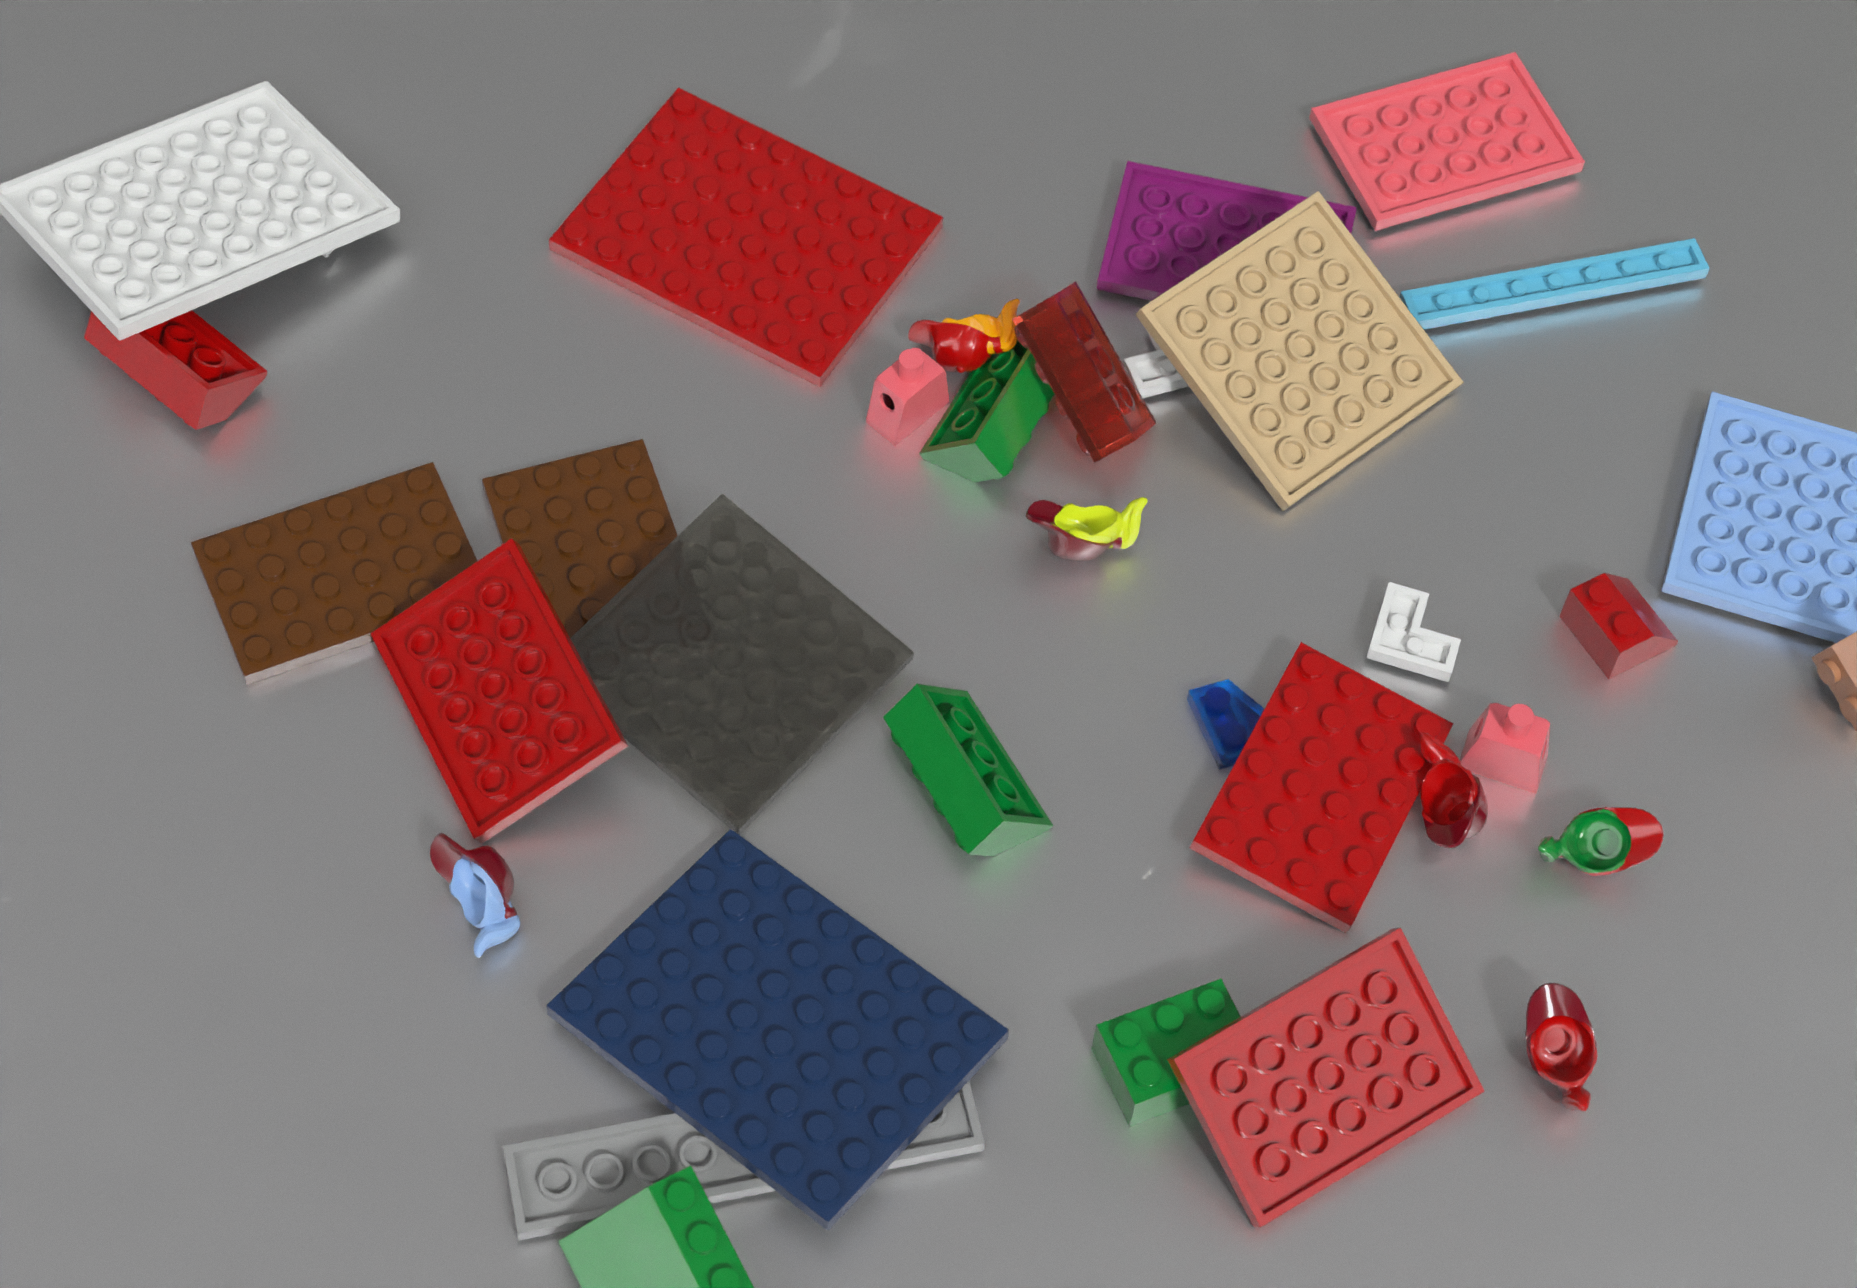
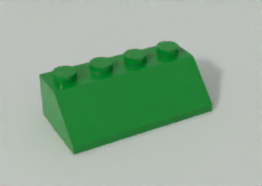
(990, 417)
(965, 770)

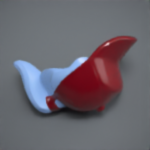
(482, 886)

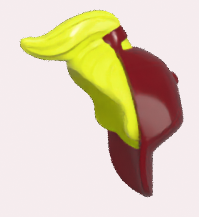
(1087, 531)

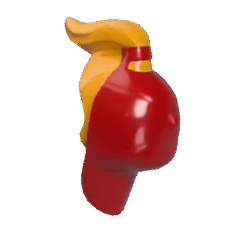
(967, 342)

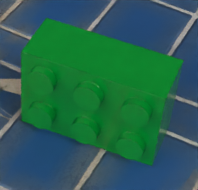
(1137, 1046)

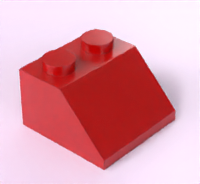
(1615, 624)

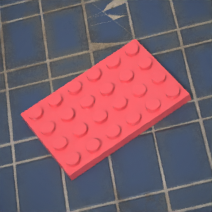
(1445, 140)

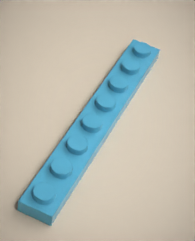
(1556, 284)

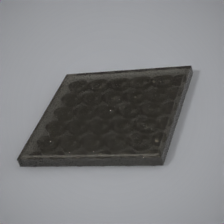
(734, 662)

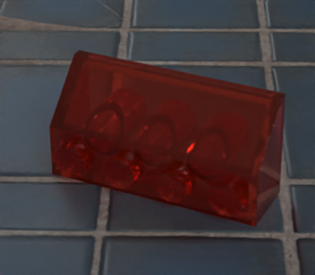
(1083, 372)

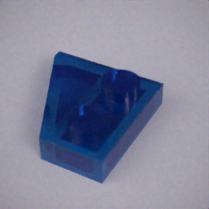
(1225, 719)

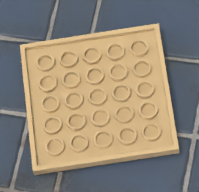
(1299, 350)

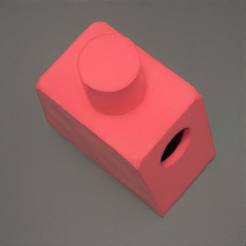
(907, 395)
(1508, 746)

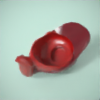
(1450, 796)
(1561, 1042)

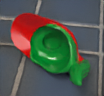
(1606, 840)

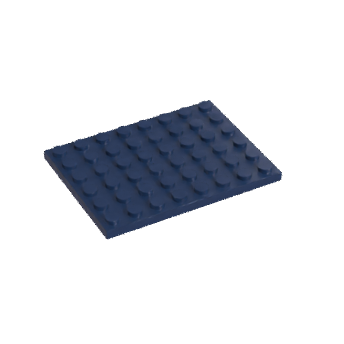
(778, 1027)

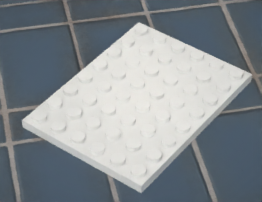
(193, 208)

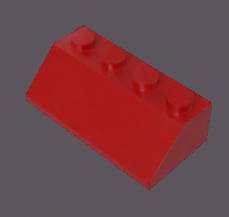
(183, 366)

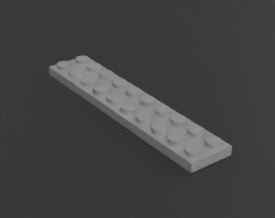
(583, 1174)

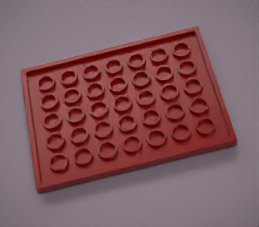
(747, 235)

